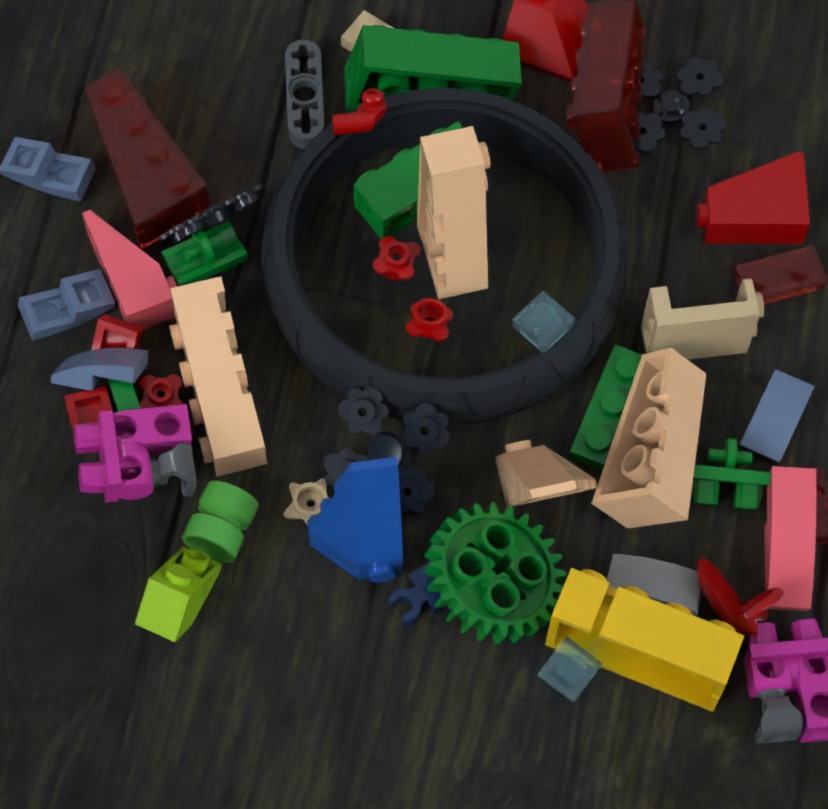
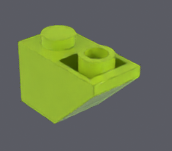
(177, 593)

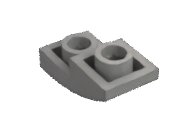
(659, 579)

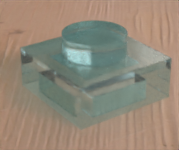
(543, 322)
(570, 669)

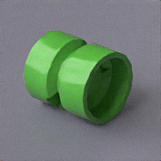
(223, 516)

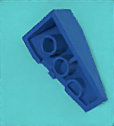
(362, 521)

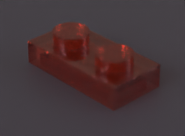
(784, 274)

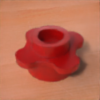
(396, 269)
(429, 319)
(152, 386)

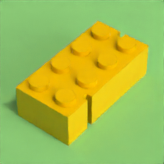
(646, 638)

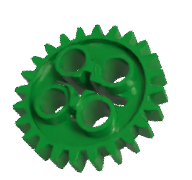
(471, 595)

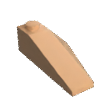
(538, 474)

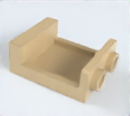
(702, 329)

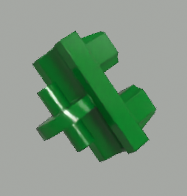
(205, 255)
(747, 483)

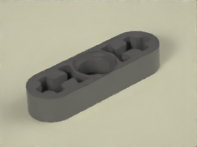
(294, 81)

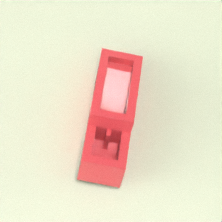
(791, 536)

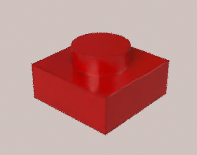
(116, 334)
(85, 405)

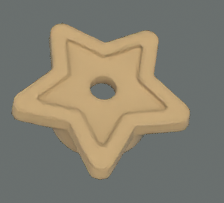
(301, 495)

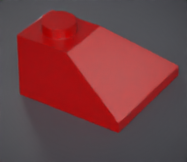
(547, 34)

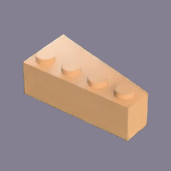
(454, 210)
(217, 377)
(655, 444)

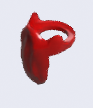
(727, 603)

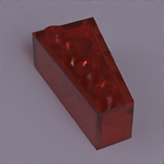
(609, 84)
(147, 165)

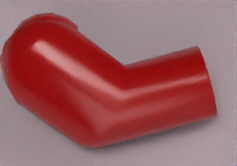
(364, 118)

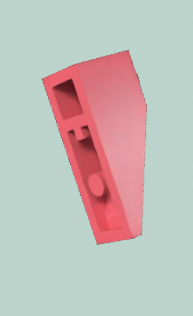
(132, 275)

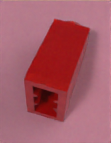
(758, 205)

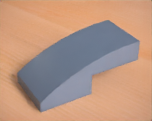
(43, 169)
(62, 308)
(89, 367)
(777, 416)

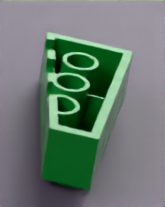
(425, 60)

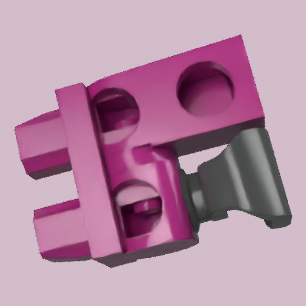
(124, 450)
(787, 669)

